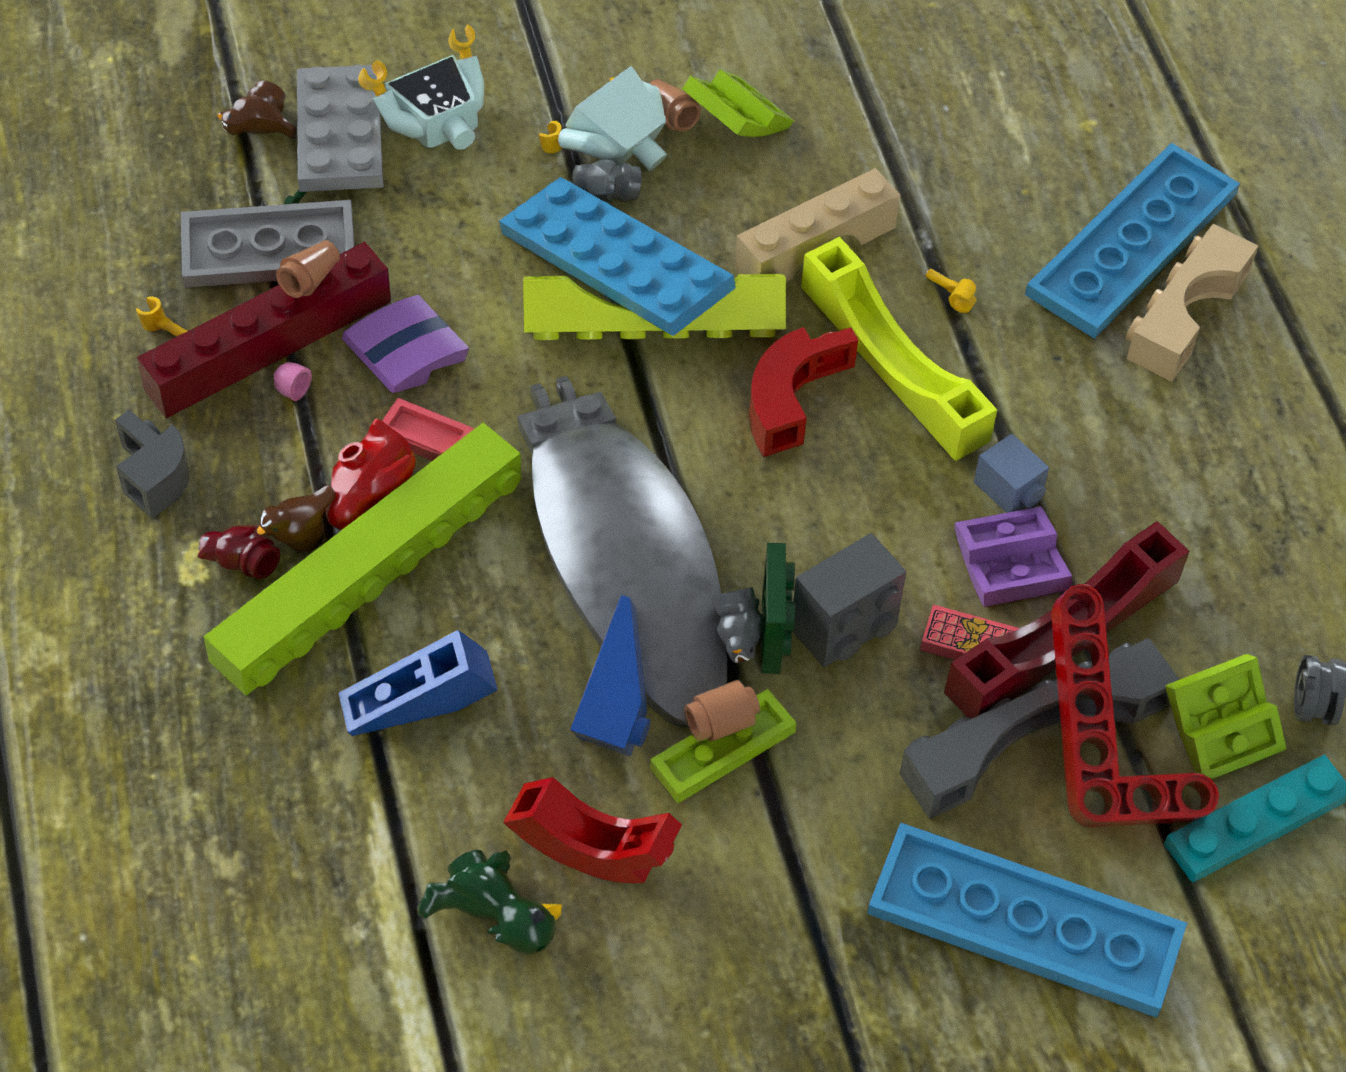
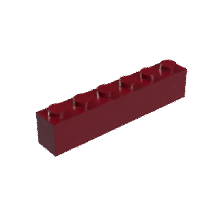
(261, 332)

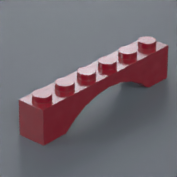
(1017, 660)

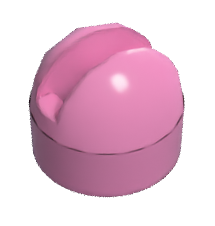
(292, 380)

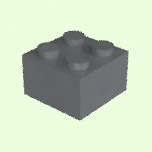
(848, 600)

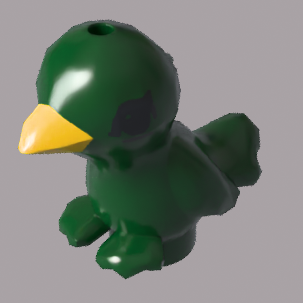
(485, 892)

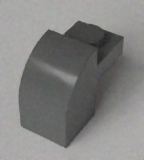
(157, 465)

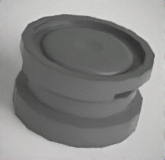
(1320, 690)

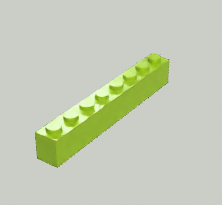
(363, 559)

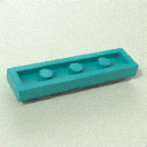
(1257, 818)

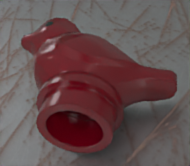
(241, 550)

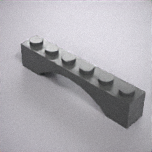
(949, 765)

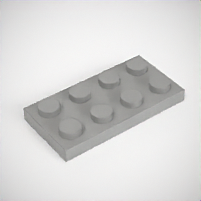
(337, 130)
(253, 241)

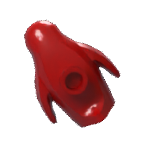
(368, 473)

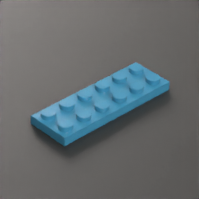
(1132, 240)
(618, 255)
(1028, 919)

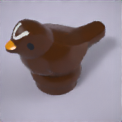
(258, 112)
(298, 520)

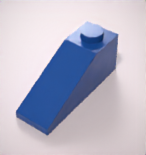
(420, 686)
(615, 696)

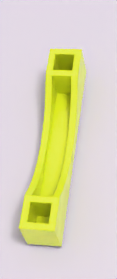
(561, 305)
(945, 404)

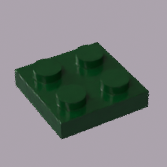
(777, 608)

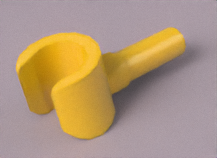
(962, 293)
(156, 318)

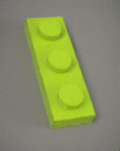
(695, 764)

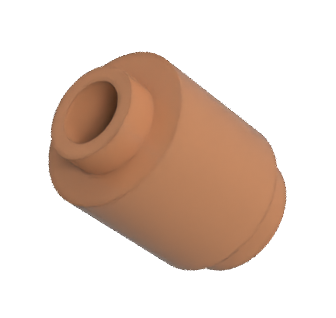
(722, 711)

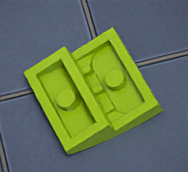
(738, 105)
(1225, 717)

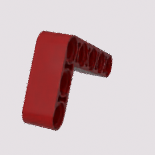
(1100, 731)

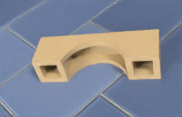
(857, 208)
(1167, 333)

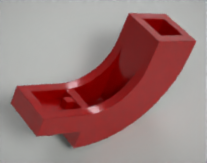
(782, 370)
(588, 839)

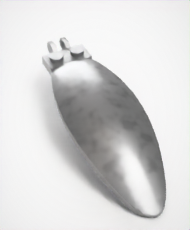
(628, 530)

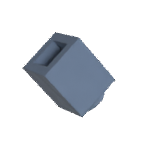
(1011, 475)

